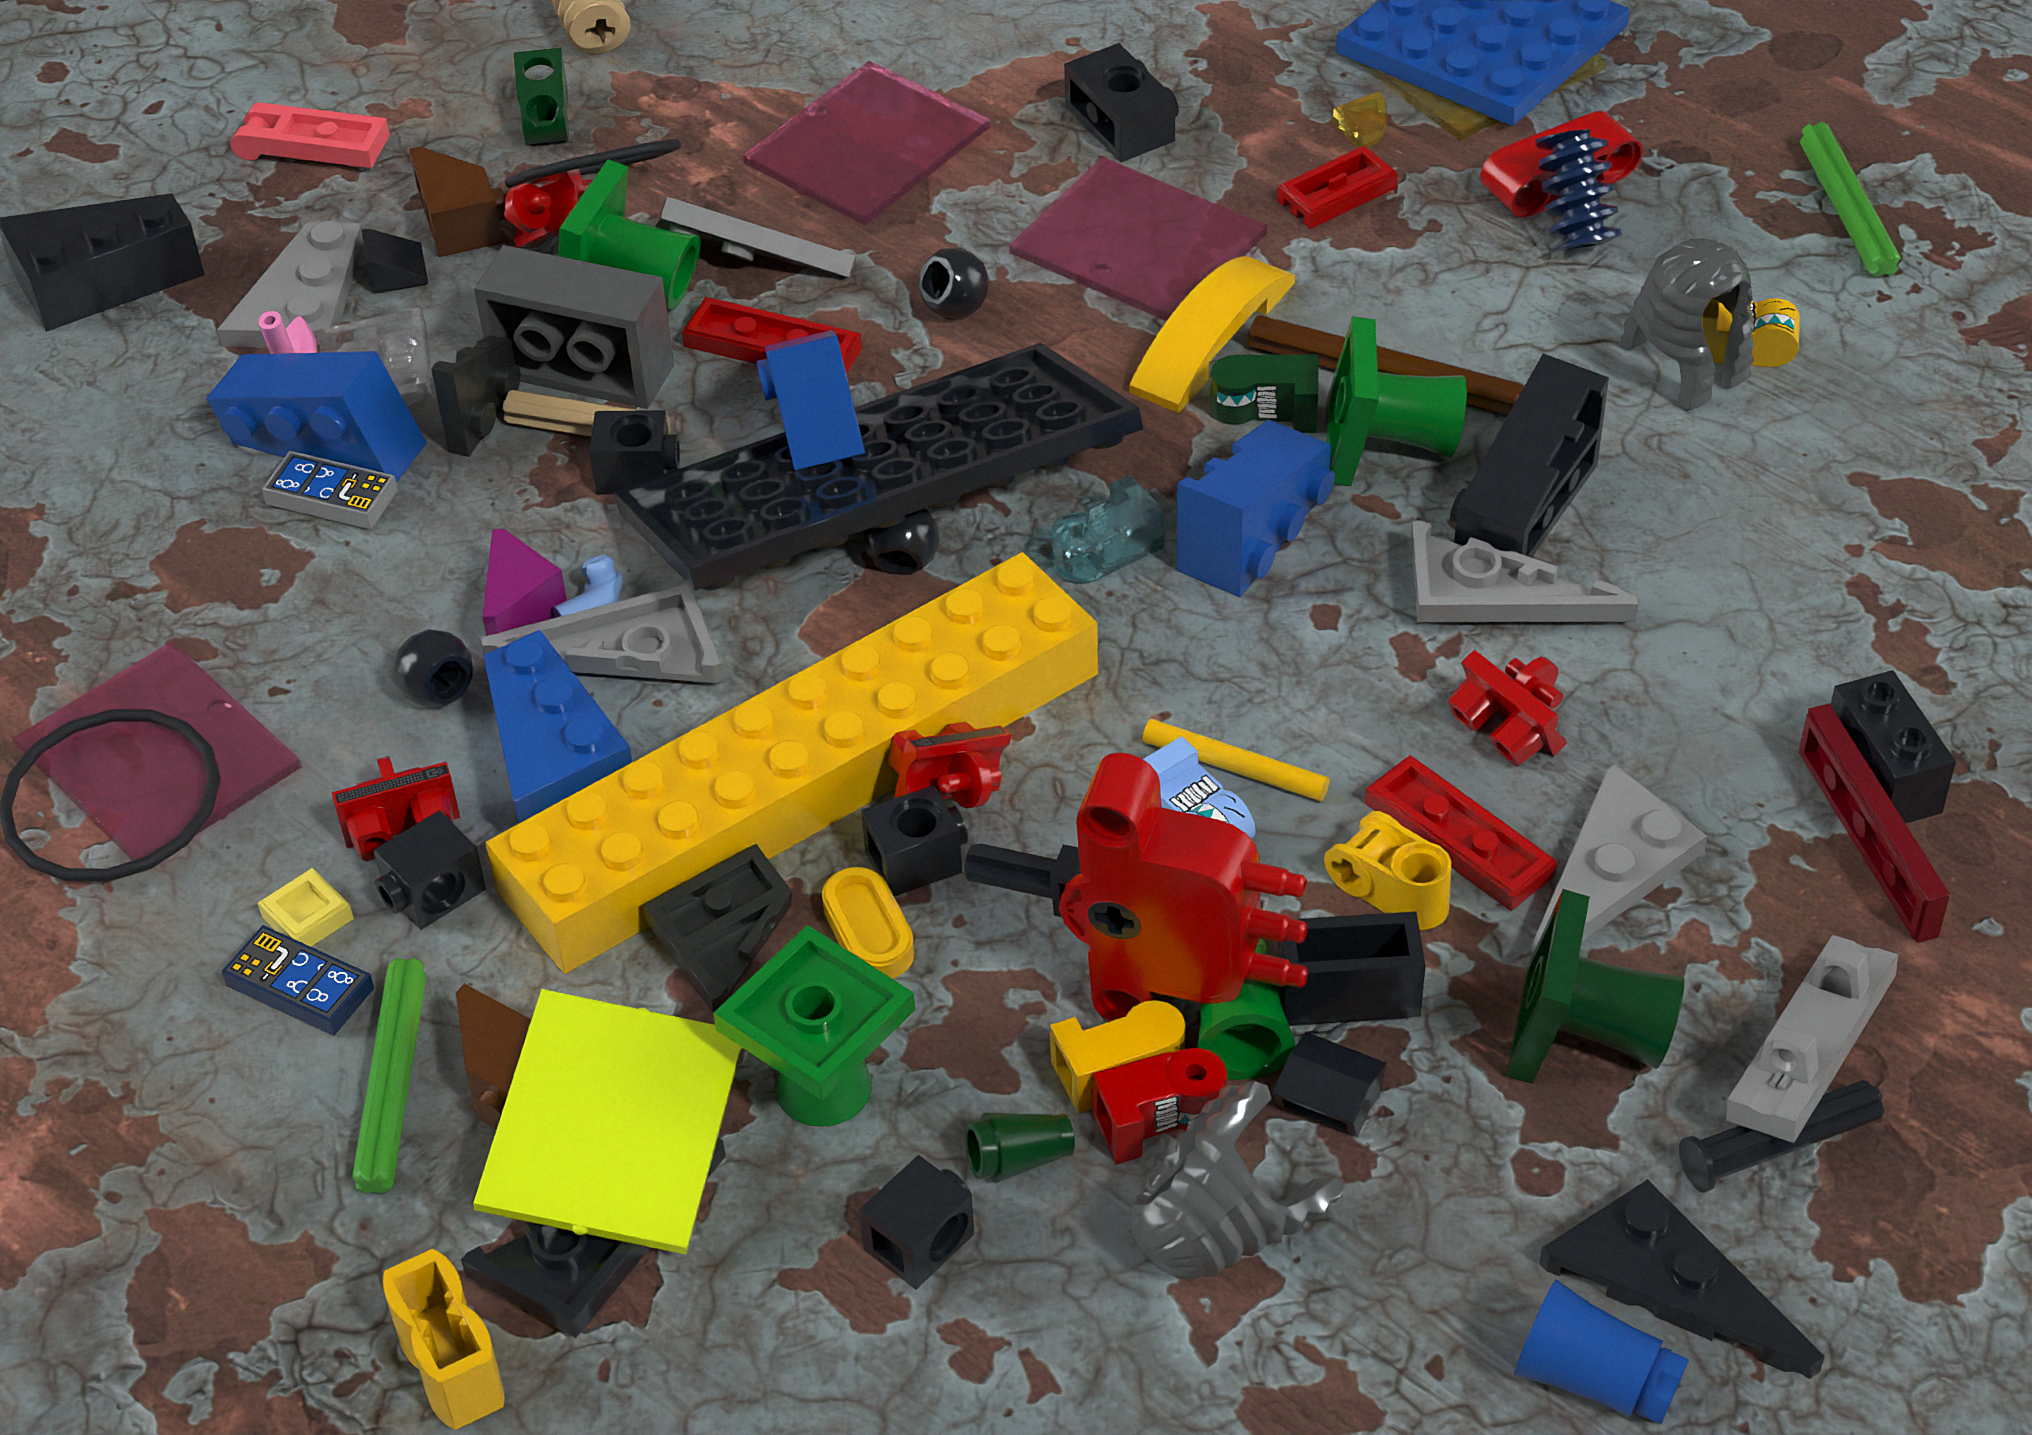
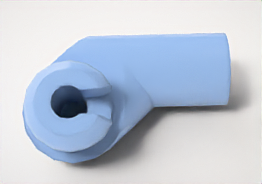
(601, 588)

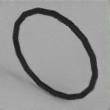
(131, 867)

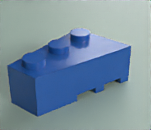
(812, 398)
(320, 407)
(1250, 505)
(548, 726)

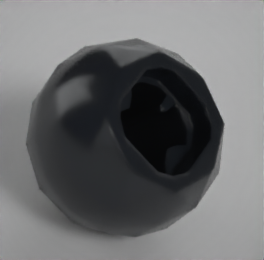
(953, 283)
(904, 546)
(433, 668)

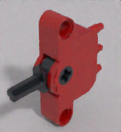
(1156, 895)

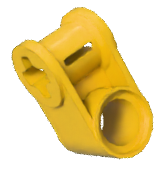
(1394, 870)

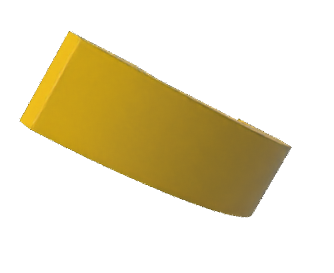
(1201, 326)

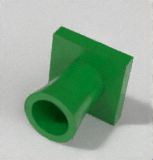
(603, 236)
(1387, 406)
(815, 1022)

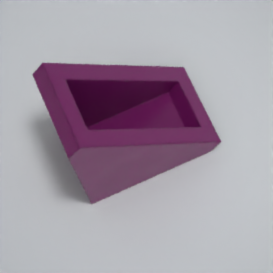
(518, 585)

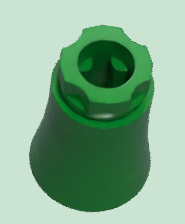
(1248, 1031)

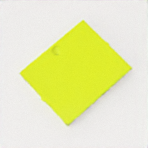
(610, 1122)

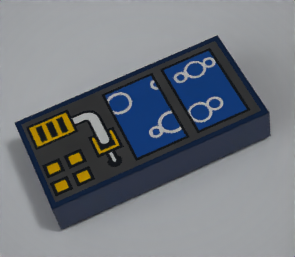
(298, 980)

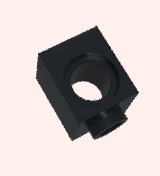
(631, 448)
(914, 840)
(428, 870)
(917, 1221)

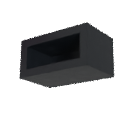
(1356, 969)

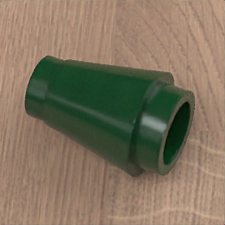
(1015, 1143)

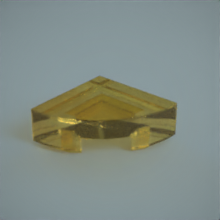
(1363, 119)

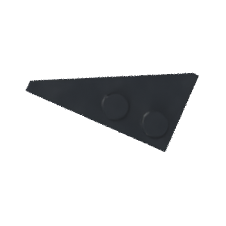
(1665, 1264)
(559, 1272)

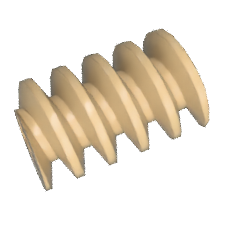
(593, 24)

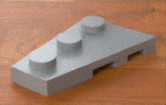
(304, 281)

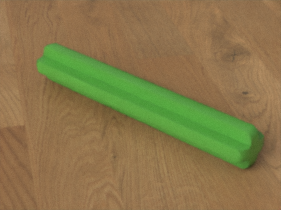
(1850, 200)
(389, 1076)

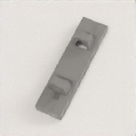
(1811, 1039)

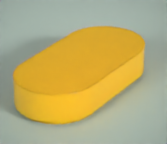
(868, 920)

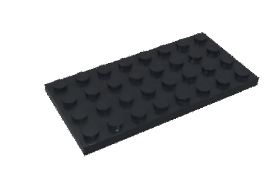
(919, 453)

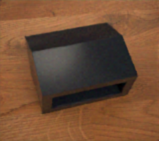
(1329, 1084)

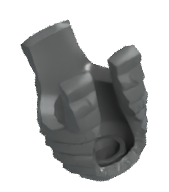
(1672, 309)
(1207, 1204)

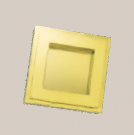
(306, 909)

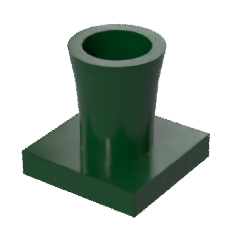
(1589, 998)

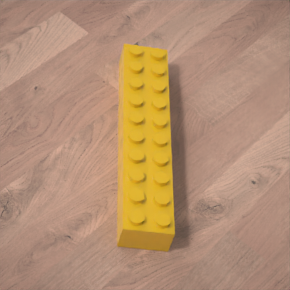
(789, 757)

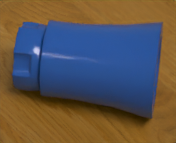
(1599, 1357)

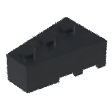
(99, 255)
(1535, 460)

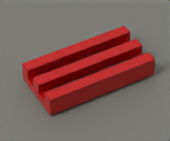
(1341, 192)

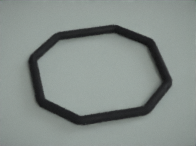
(594, 162)

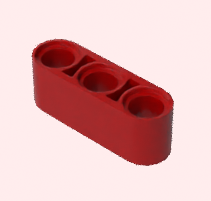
(1514, 171)

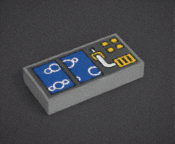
(330, 490)

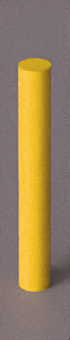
(1241, 761)

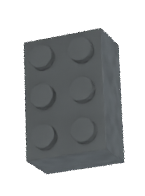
(579, 324)

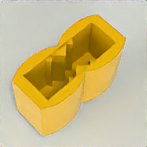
(444, 1339)

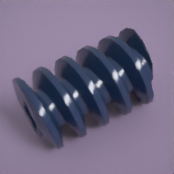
(1577, 189)

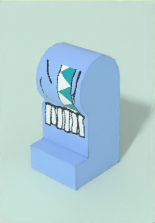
(1193, 790)

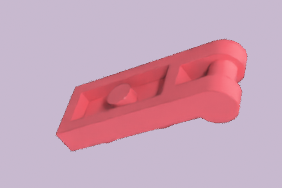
(310, 135)

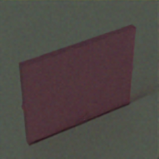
(866, 142)
(1135, 238)
(145, 778)

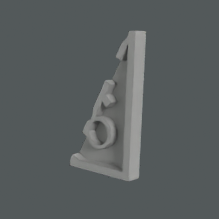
(745, 239)
(1503, 586)
(636, 637)
(1624, 850)

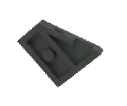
(474, 391)
(720, 921)

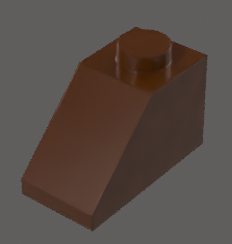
(457, 202)
(491, 1049)

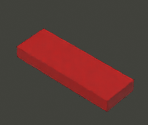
(745, 331)
(1476, 840)

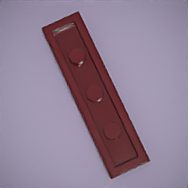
(1873, 824)

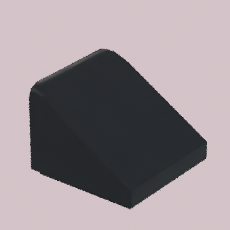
(393, 261)

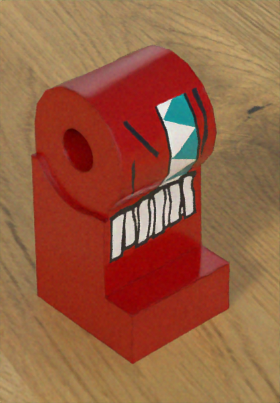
(1153, 1097)

